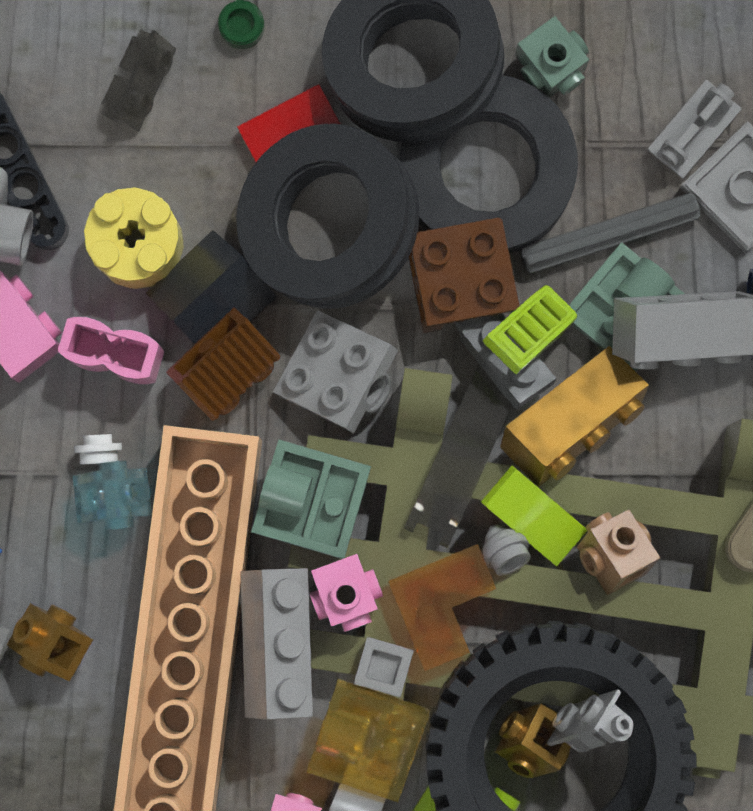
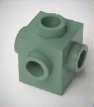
(553, 43)

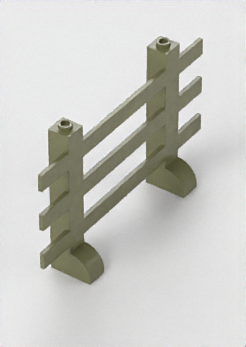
(720, 613)

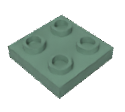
(619, 277)
(311, 499)

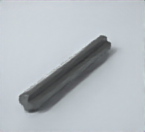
(610, 233)

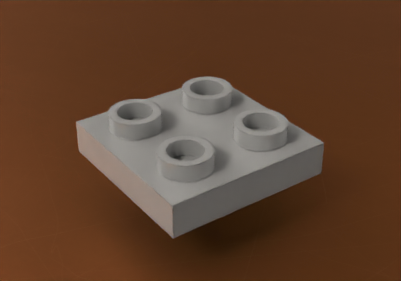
(337, 372)

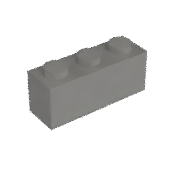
(683, 328)
(276, 643)

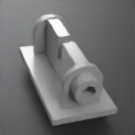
(695, 127)
(591, 723)

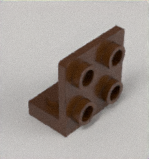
(462, 273)

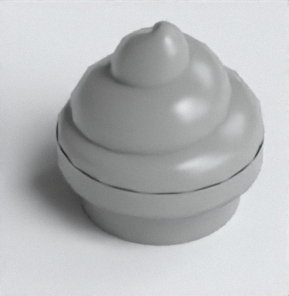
(505, 550)

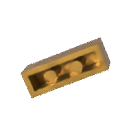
(574, 417)

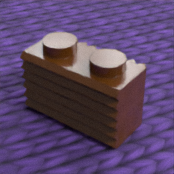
(224, 365)

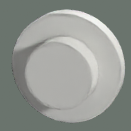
(98, 449)

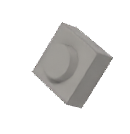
(383, 667)

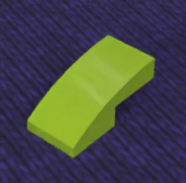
(534, 515)

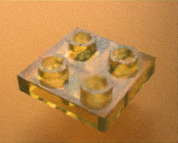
(368, 740)

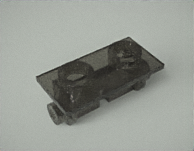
(148, 60)

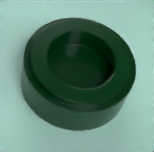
(241, 24)

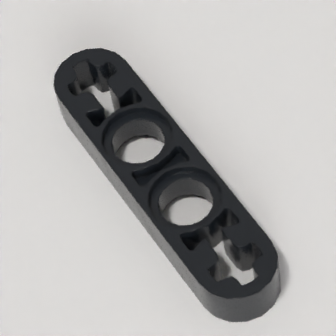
(25, 163)

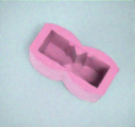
(99, 349)

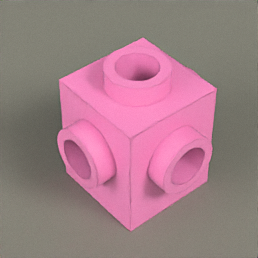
(331, 579)

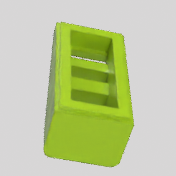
(533, 327)

